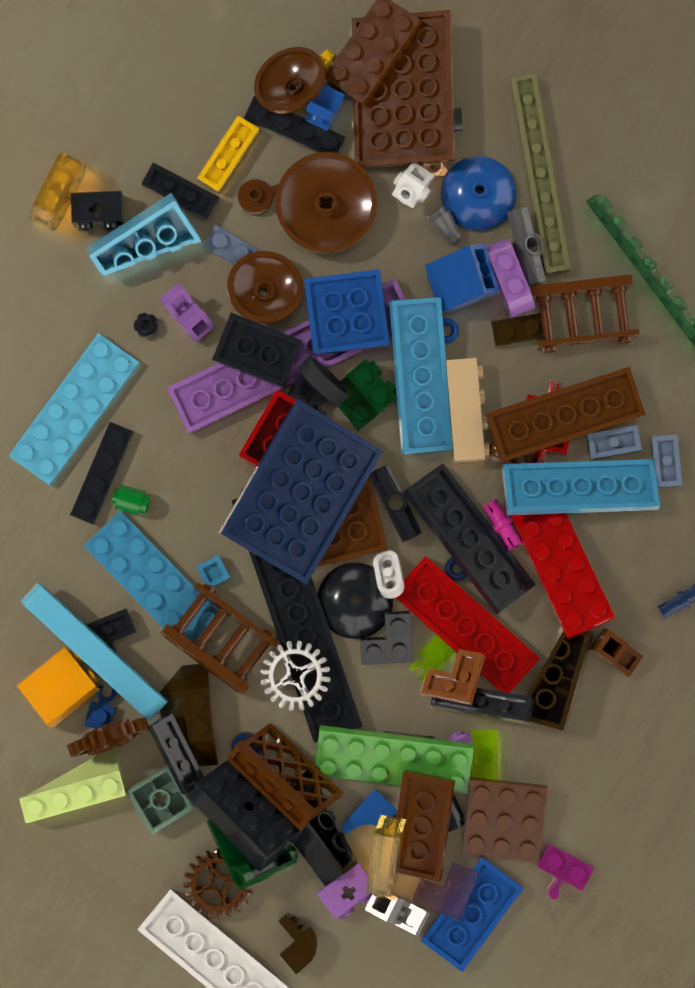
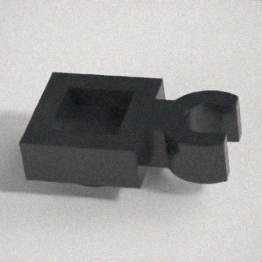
(308, 394)

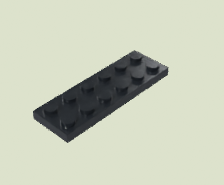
(469, 538)

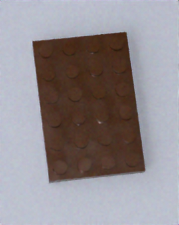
(414, 105)

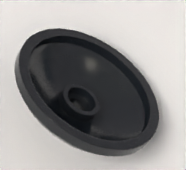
(344, 617)

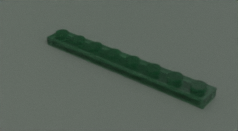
(645, 265)

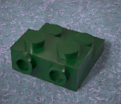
(368, 394)

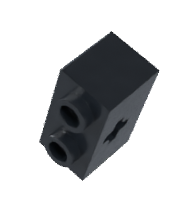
(85, 203)

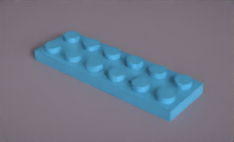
(421, 375)
(580, 487)
(148, 575)

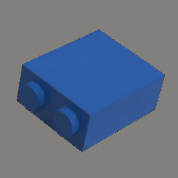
(462, 277)

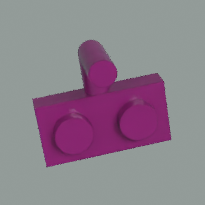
(565, 869)

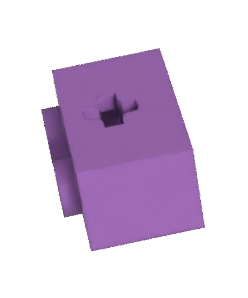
(332, 893)

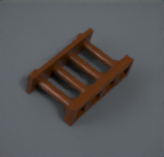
(593, 288)
(217, 663)

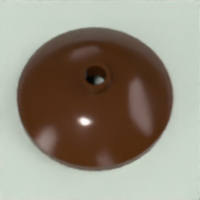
(289, 80)
(267, 273)

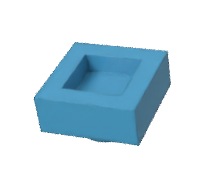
(213, 571)

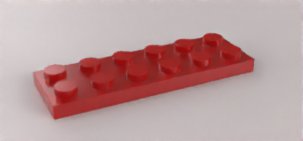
(564, 571)
(466, 625)

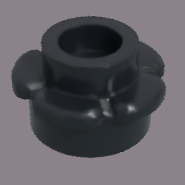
(145, 331)

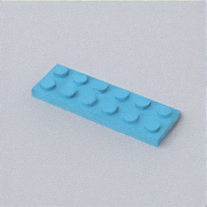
(74, 409)

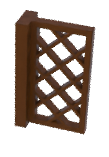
(274, 784)

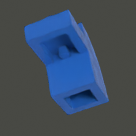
(325, 107)

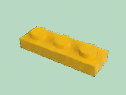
(228, 154)

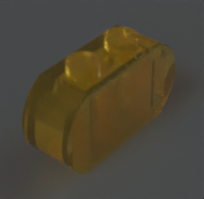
(56, 191)

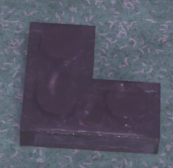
(447, 899)

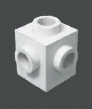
(412, 185)

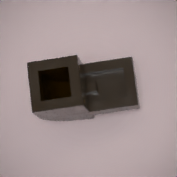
(303, 948)

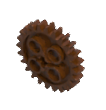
(108, 737)

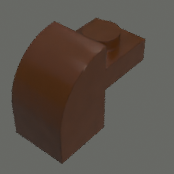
(616, 652)

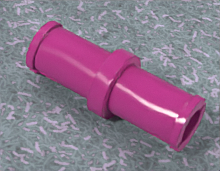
(503, 525)

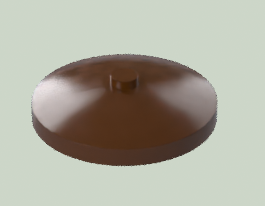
(326, 202)

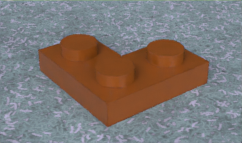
(458, 685)

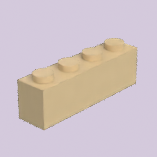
(465, 410)

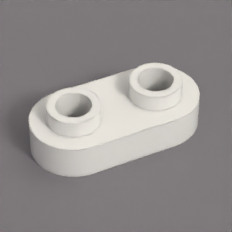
(388, 576)

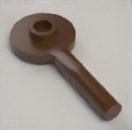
(256, 196)

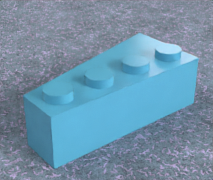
(148, 234)

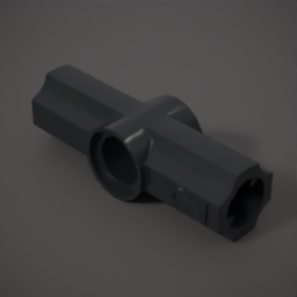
(387, 488)

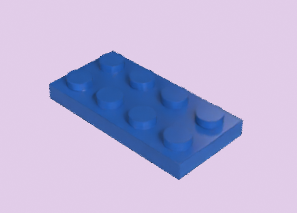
(486, 906)

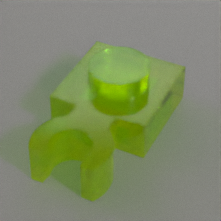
(434, 655)

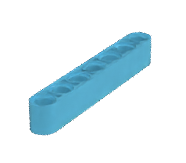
(94, 651)

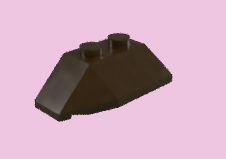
(191, 706)

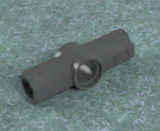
(527, 245)

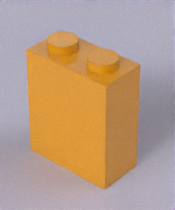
(59, 687)

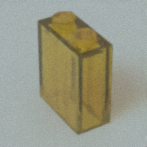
(385, 856)

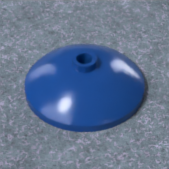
(476, 210)

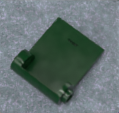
(241, 870)

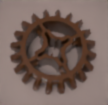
(197, 891)

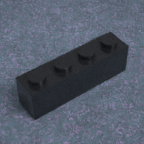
(322, 844)

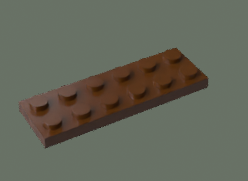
(565, 414)

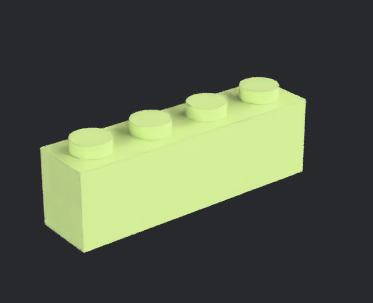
(83, 786)

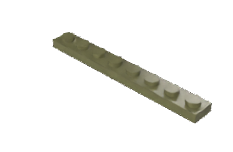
(540, 173)

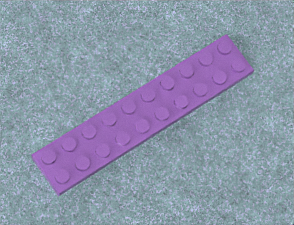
(224, 391)

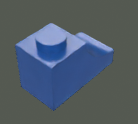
(369, 812)

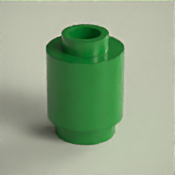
(131, 500)

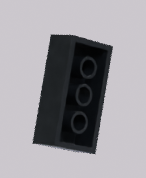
(244, 815)

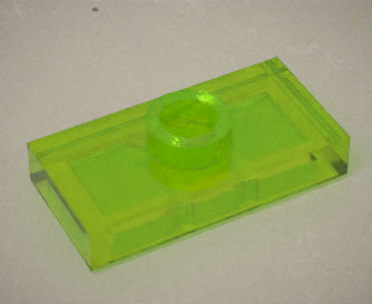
(485, 754)

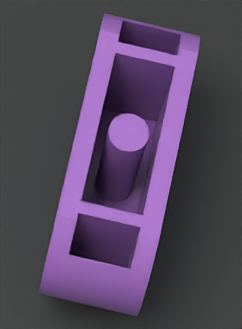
(510, 278)

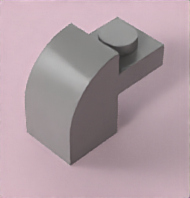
(399, 912)

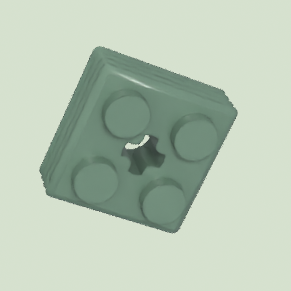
(158, 816)

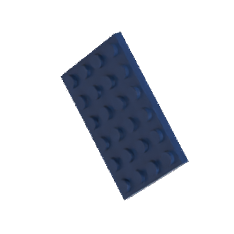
(300, 491)

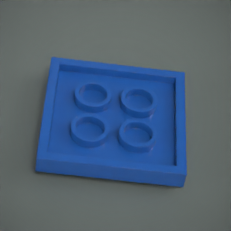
(346, 312)

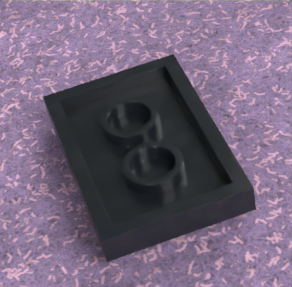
(257, 350)

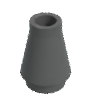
(444, 224)

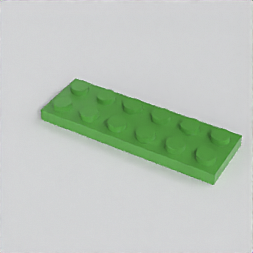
(386, 756)

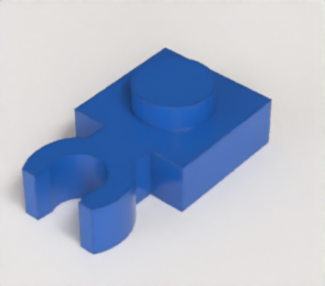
(101, 712)

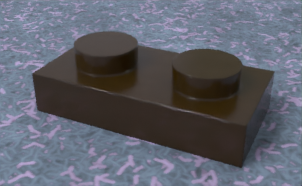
(517, 330)

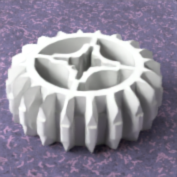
(306, 695)

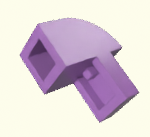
(186, 312)

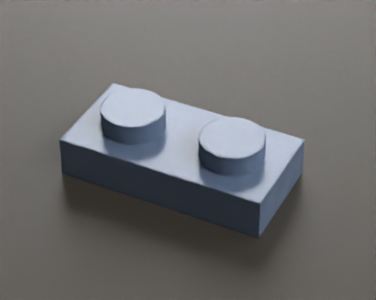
(227, 245)
(614, 442)
(667, 460)

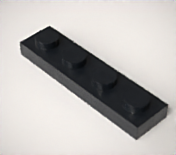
(294, 129)
(102, 473)
(492, 705)

